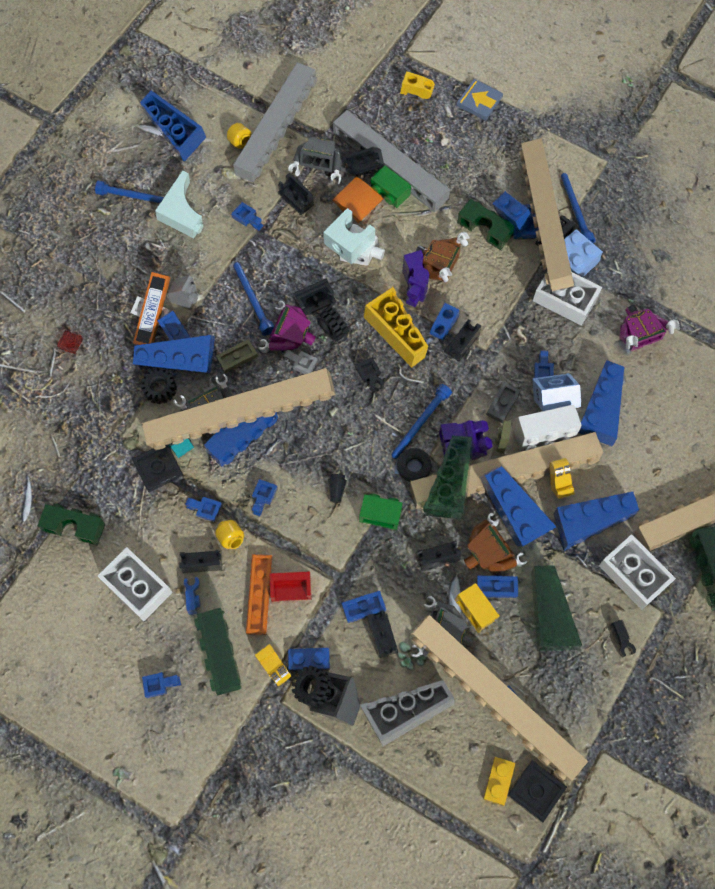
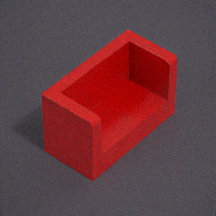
(290, 586)

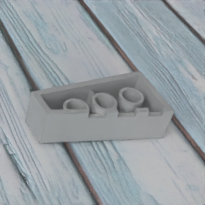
(403, 712)

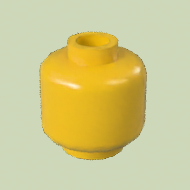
(238, 135)
(229, 534)

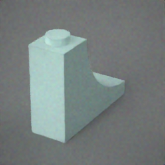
(175, 210)

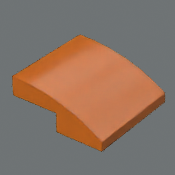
(358, 198)

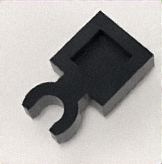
(369, 372)

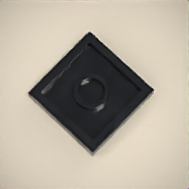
(157, 468)
(537, 791)

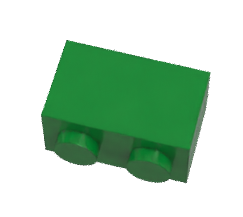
(391, 186)
(380, 511)

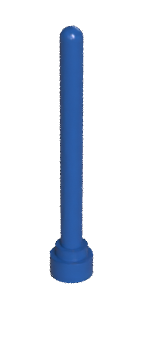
(102, 188)
(576, 209)
(266, 326)
(442, 393)

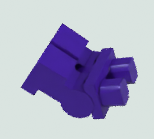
(416, 277)
(468, 429)

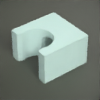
(346, 243)

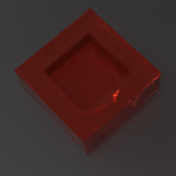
(70, 342)

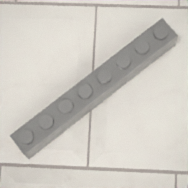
(275, 122)
(361, 137)

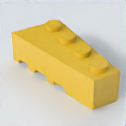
(396, 326)

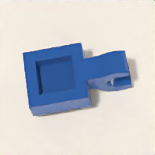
(245, 214)
(543, 368)
(263, 493)
(206, 509)
(192, 600)
(156, 684)

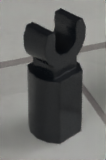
(622, 637)

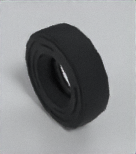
(414, 453)

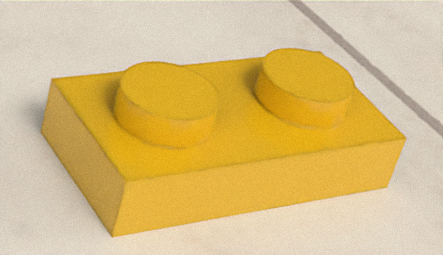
(499, 781)

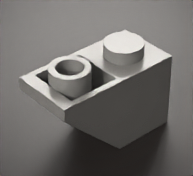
(183, 292)

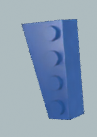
(175, 126)
(180, 354)
(604, 405)
(230, 441)
(517, 510)
(592, 517)

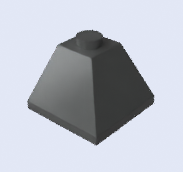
(342, 702)

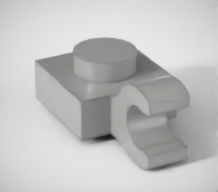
(302, 363)

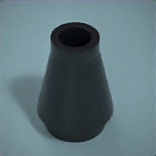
(336, 487)

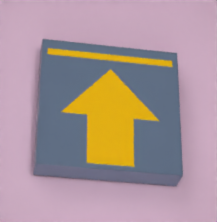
(480, 99)

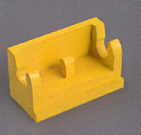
(476, 607)

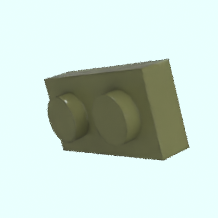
(236, 356)
(502, 436)

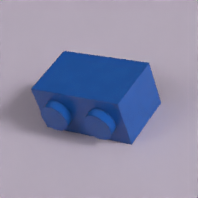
(513, 211)

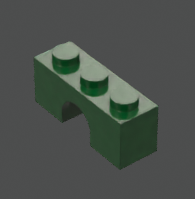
(476, 214)
(56, 518)

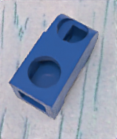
(444, 321)

